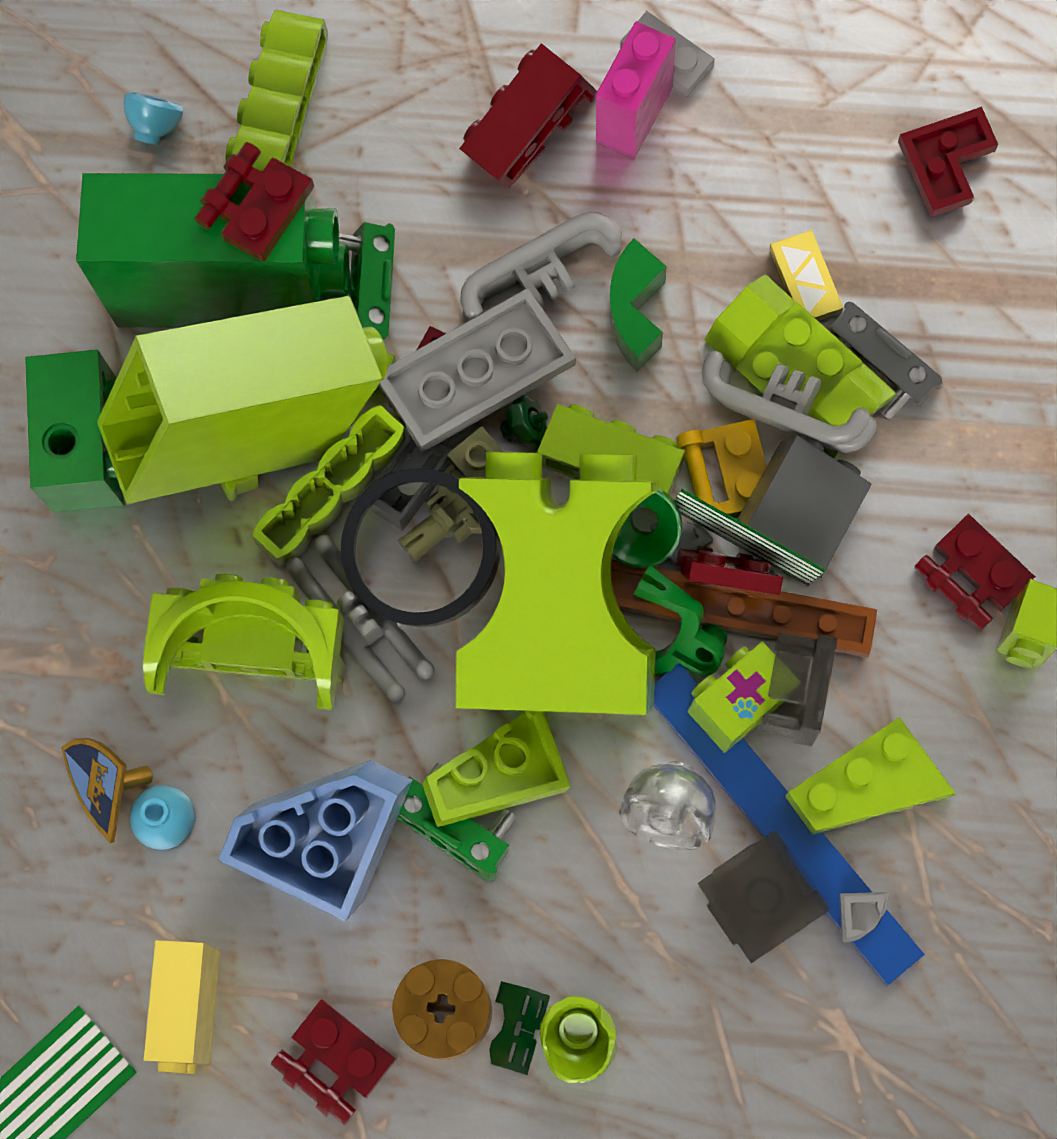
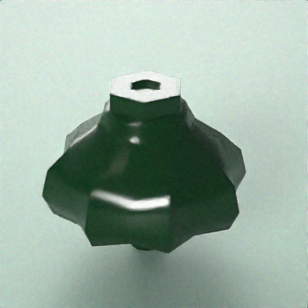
(525, 423)

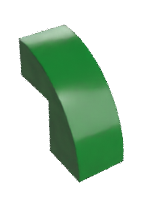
(633, 283)

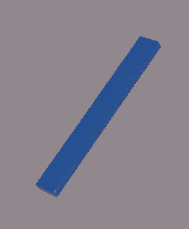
(764, 804)

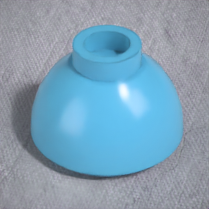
(151, 116)
(162, 817)

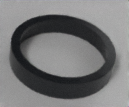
(450, 612)

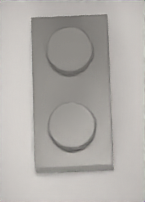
(690, 61)

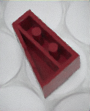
(526, 115)

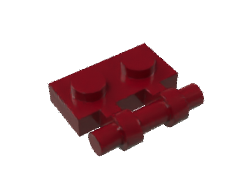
(266, 209)
(980, 561)
(729, 571)
(341, 1048)

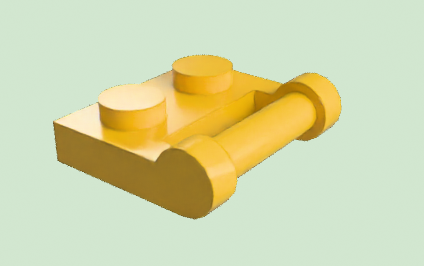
(738, 460)

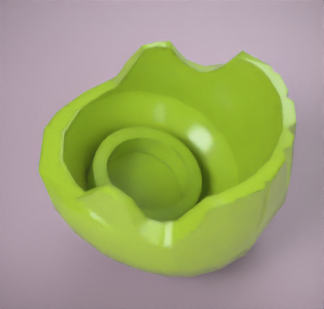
(578, 1039)

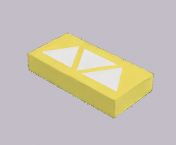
(806, 275)

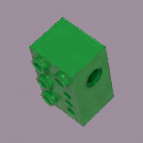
(65, 444)

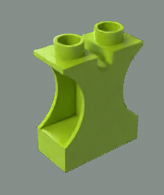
(558, 623)

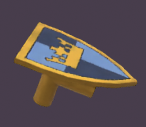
(100, 780)

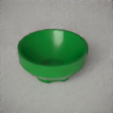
(653, 547)

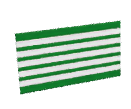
(747, 538)
(61, 1081)

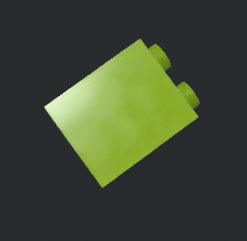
(238, 396)

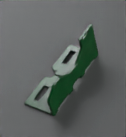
(513, 1001)

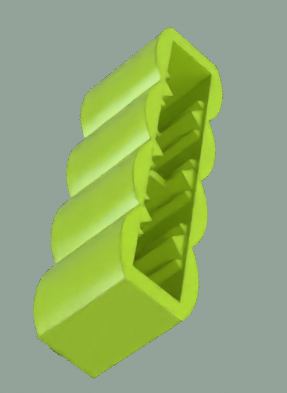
(281, 87)
(319, 495)

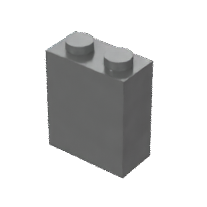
(806, 499)

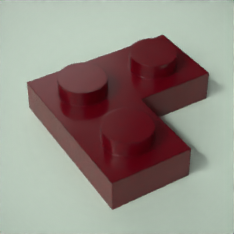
(936, 156)

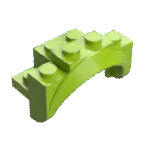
(245, 632)

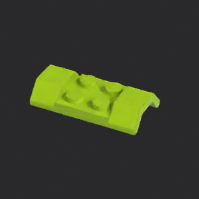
(772, 329)

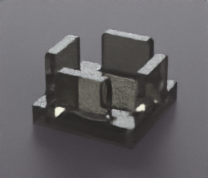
(801, 680)
(762, 896)

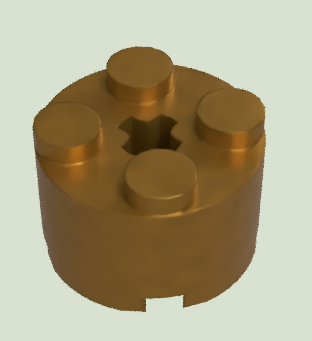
(426, 986)

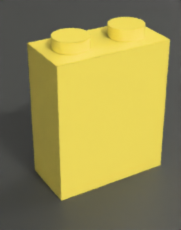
(182, 1006)

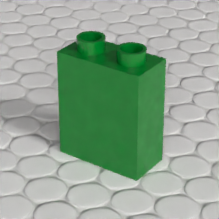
(170, 272)

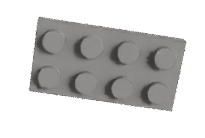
(475, 370)

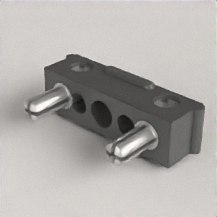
(886, 356)

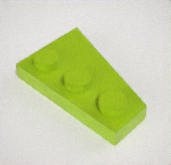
(500, 772)
(870, 780)

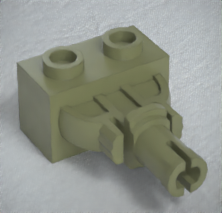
(448, 511)

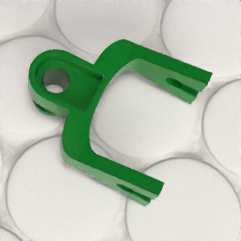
(693, 647)

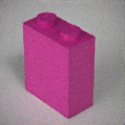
(635, 89)

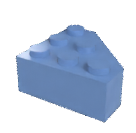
(320, 836)

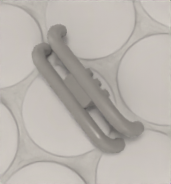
(539, 261)
(787, 406)
(361, 624)

